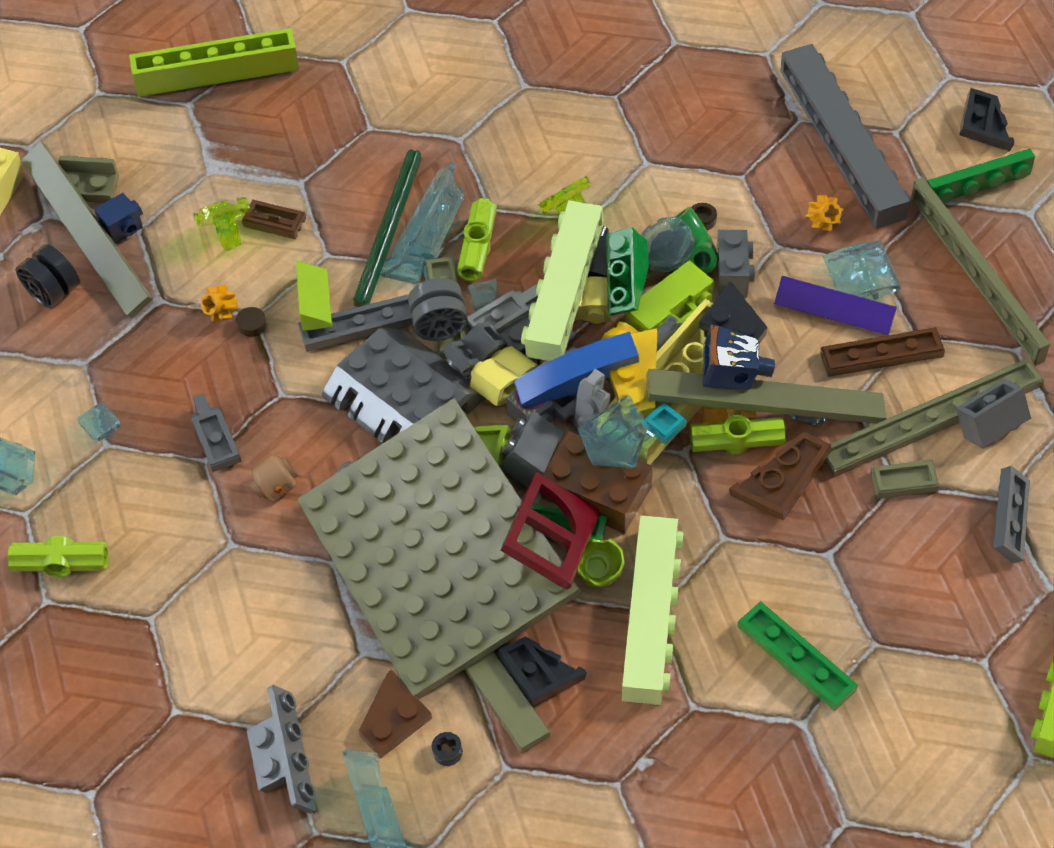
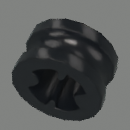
(452, 741)

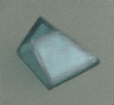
(616, 435)

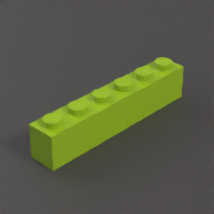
(214, 62)

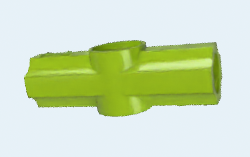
(477, 240)
(752, 434)
(58, 556)

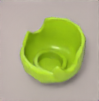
(601, 563)

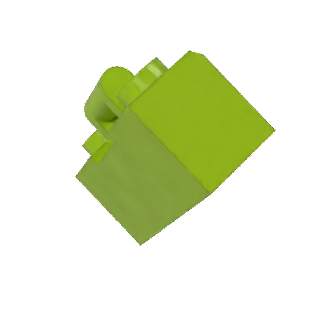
(674, 296)

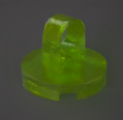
(560, 199)
(223, 216)

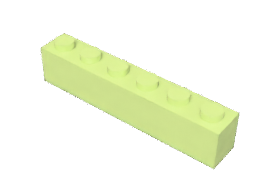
(563, 281)
(650, 611)

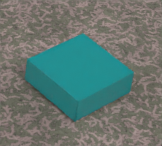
(665, 422)

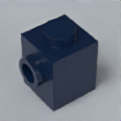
(119, 217)

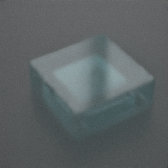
(99, 422)

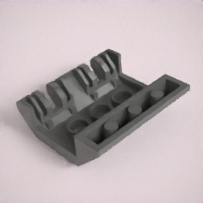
(396, 383)

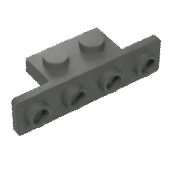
(280, 752)

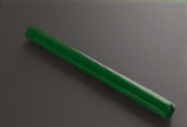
(387, 228)

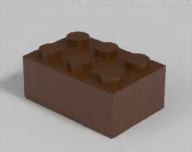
(611, 489)

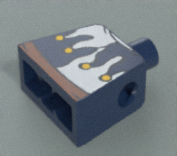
(733, 360)

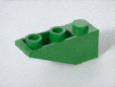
(625, 270)

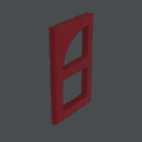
(580, 516)

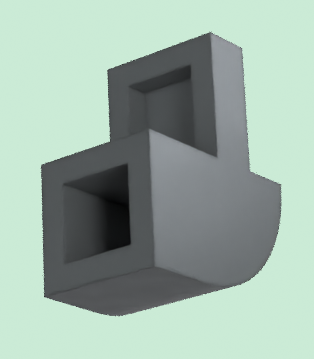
(476, 346)

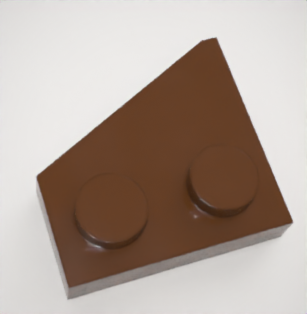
(392, 716)

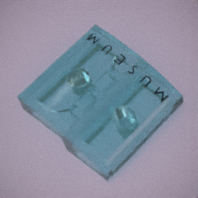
(862, 270)

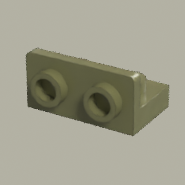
(92, 177)

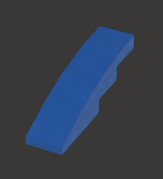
(563, 374)

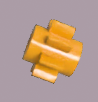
(824, 212)
(219, 303)

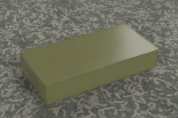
(904, 479)

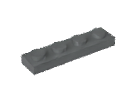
(359, 323)

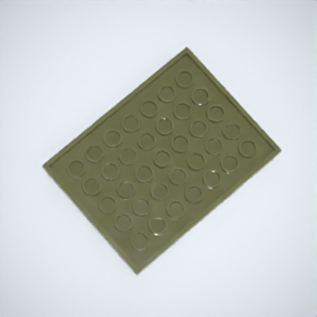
(421, 548)

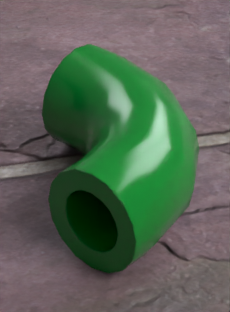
(704, 251)

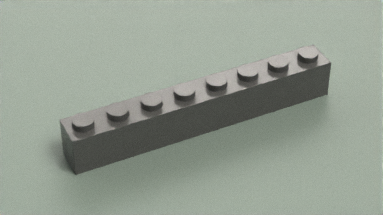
(845, 136)

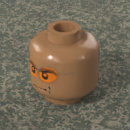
(273, 477)

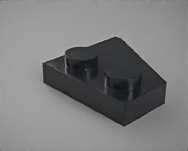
(984, 120)
(734, 313)
(538, 670)

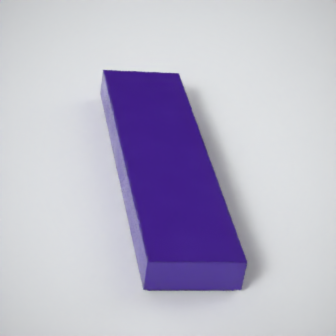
(835, 305)

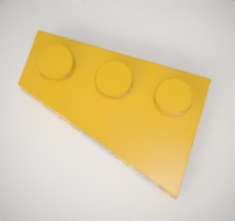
(632, 378)

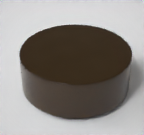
(706, 213)
(251, 321)

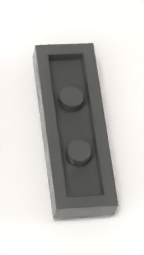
(1011, 514)

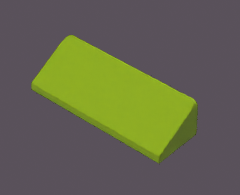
(313, 296)

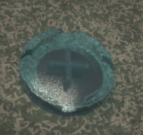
(668, 244)

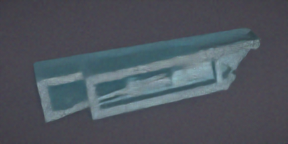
(426, 228)
(373, 800)

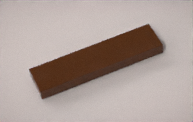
(882, 351)

